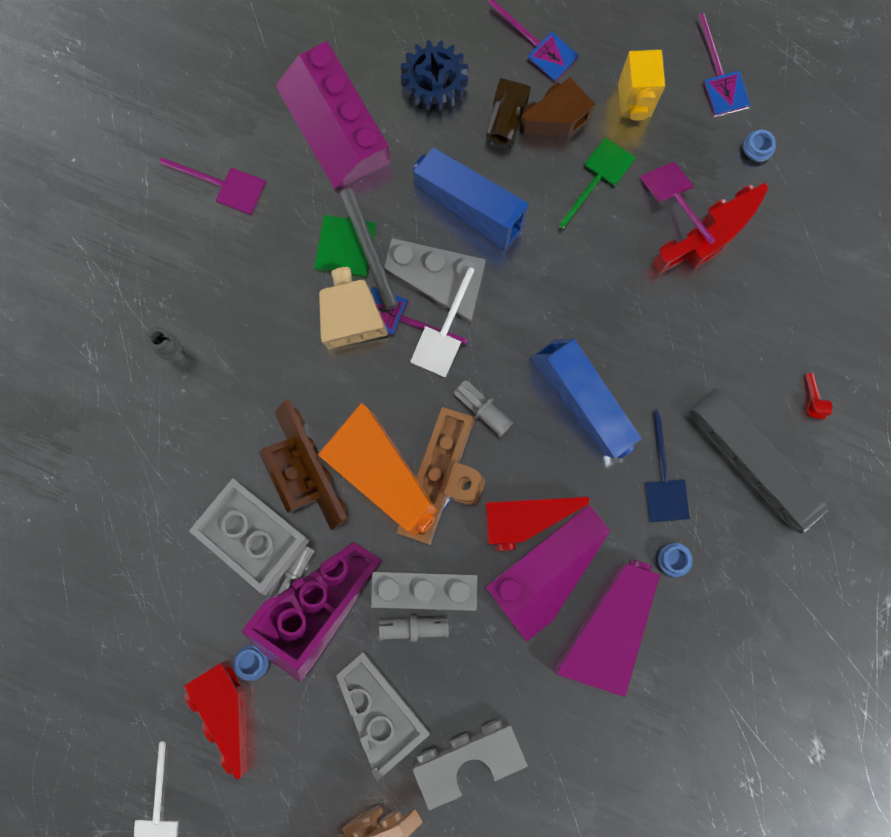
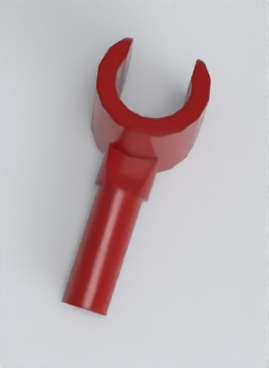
(817, 407)

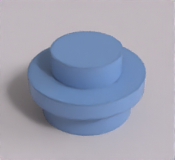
(759, 145)
(675, 559)
(250, 663)

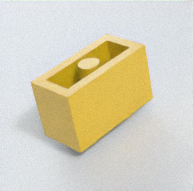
(641, 84)

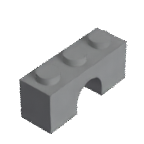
(424, 591)
(438, 770)

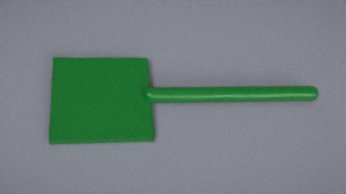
(609, 163)

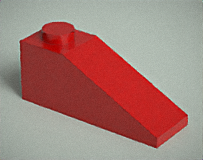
(518, 521)

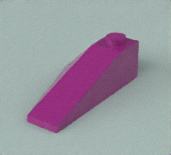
(543, 579)
(304, 618)

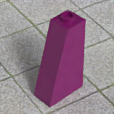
(611, 635)

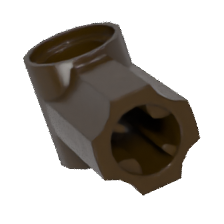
(508, 105)

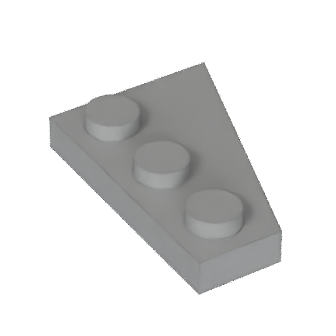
(436, 273)

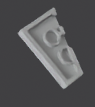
(381, 716)

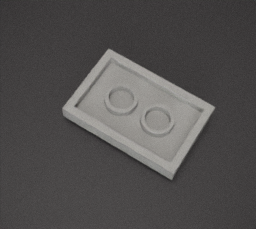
(249, 536)

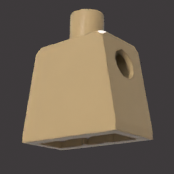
(348, 312)

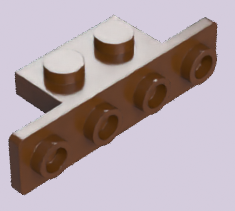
(298, 471)

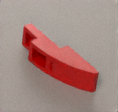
(722, 222)

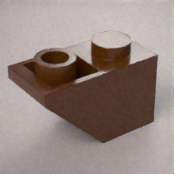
(559, 112)

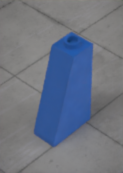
(471, 197)
(586, 396)

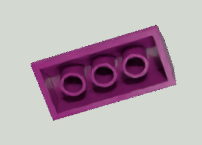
(332, 117)

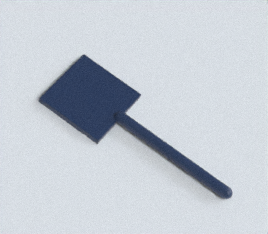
(665, 498)

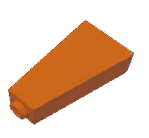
(376, 468)

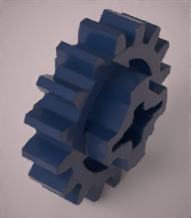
(447, 68)

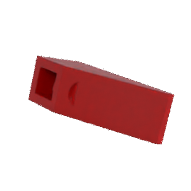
(221, 705)

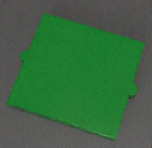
(341, 246)

